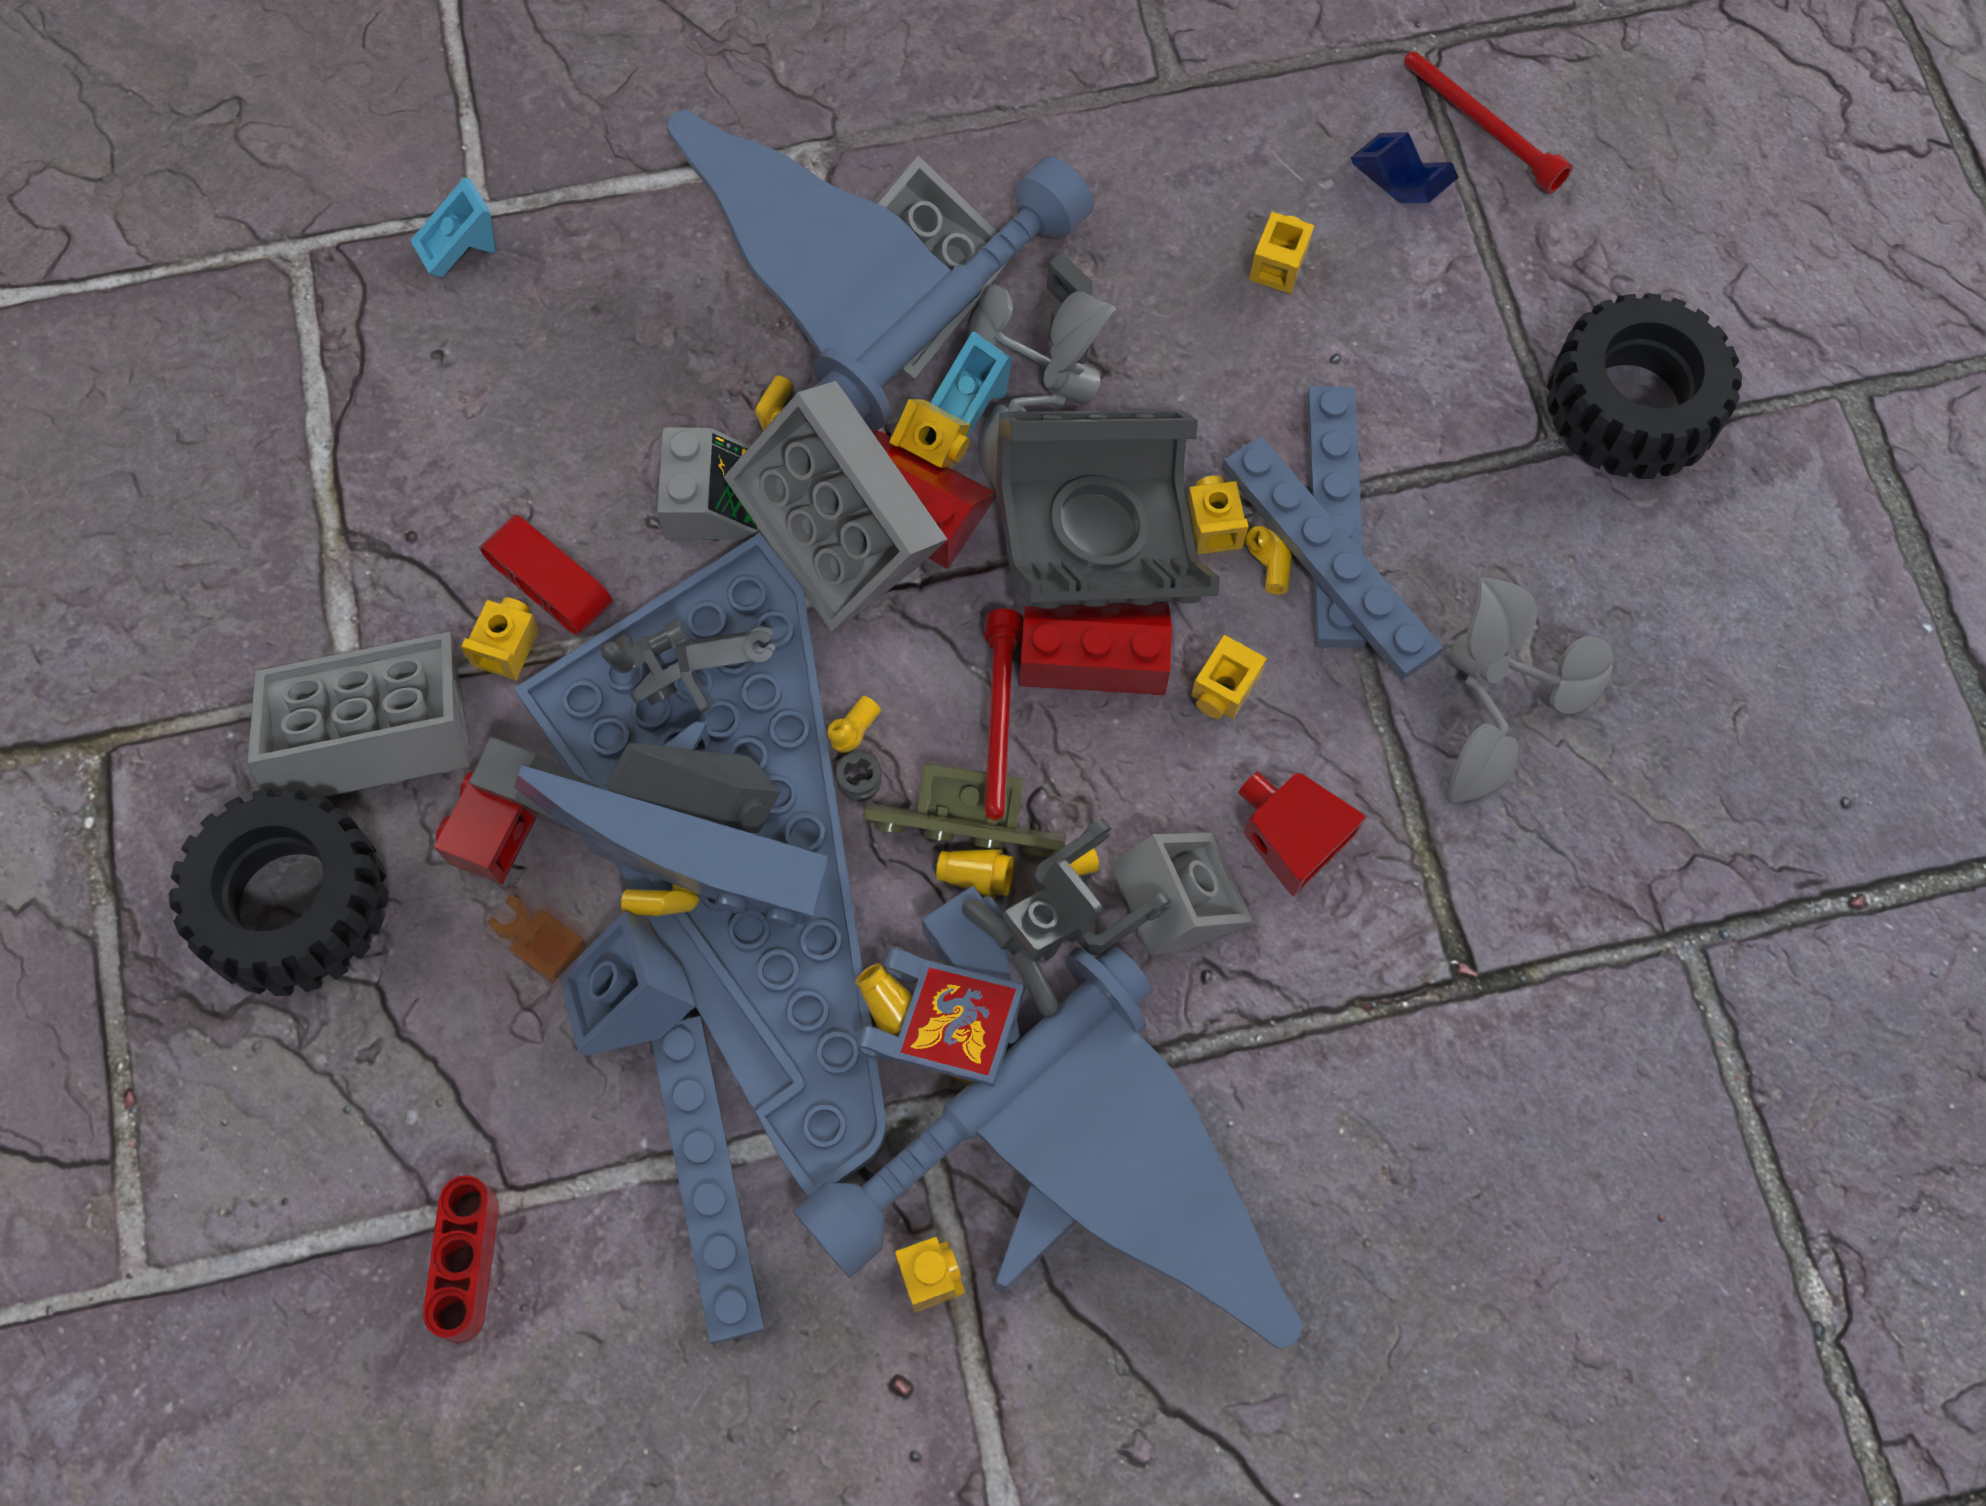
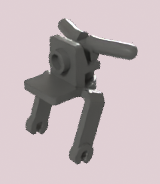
(691, 656)
(1057, 913)

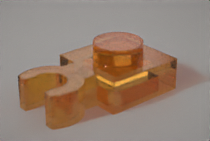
(540, 943)

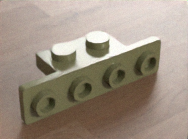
(955, 804)

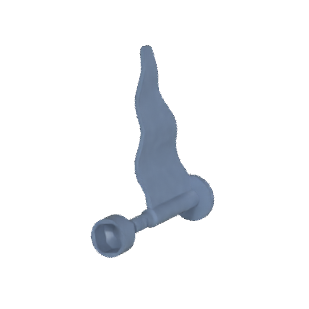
(852, 267)
(1103, 1137)

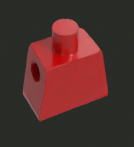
(1297, 826)

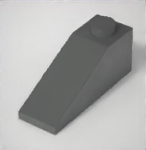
(697, 783)

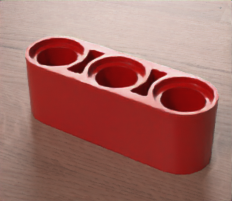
(546, 575)
(451, 1234)

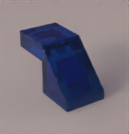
(1398, 170)

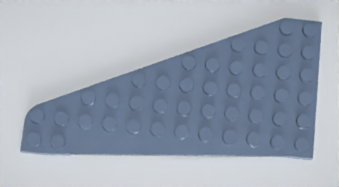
(768, 993)

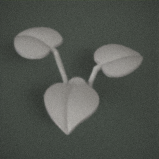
(1071, 332)
(1500, 620)

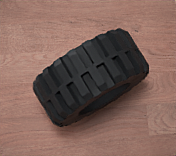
(1662, 339)
(242, 843)

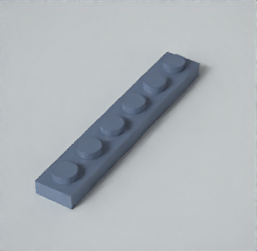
(1337, 488)
(1332, 558)
(707, 1183)

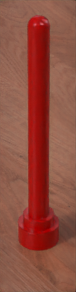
(1548, 169)
(1003, 632)

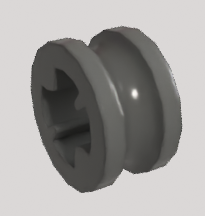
(853, 762)

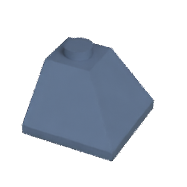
(624, 989)

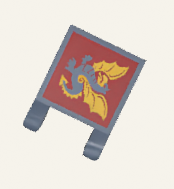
(954, 1020)

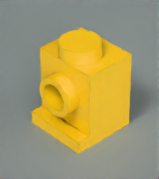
(1281, 252)
(950, 431)
(1216, 515)
(502, 651)
(1230, 665)
(929, 1273)

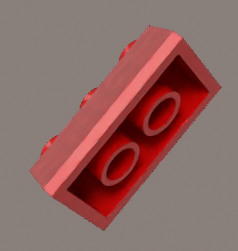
(948, 496)
(1097, 648)

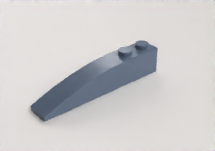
(686, 850)

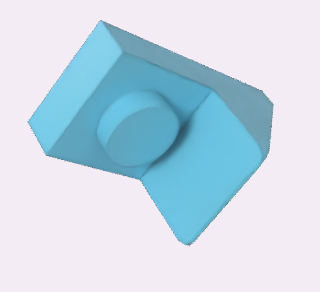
(453, 228)
(973, 379)

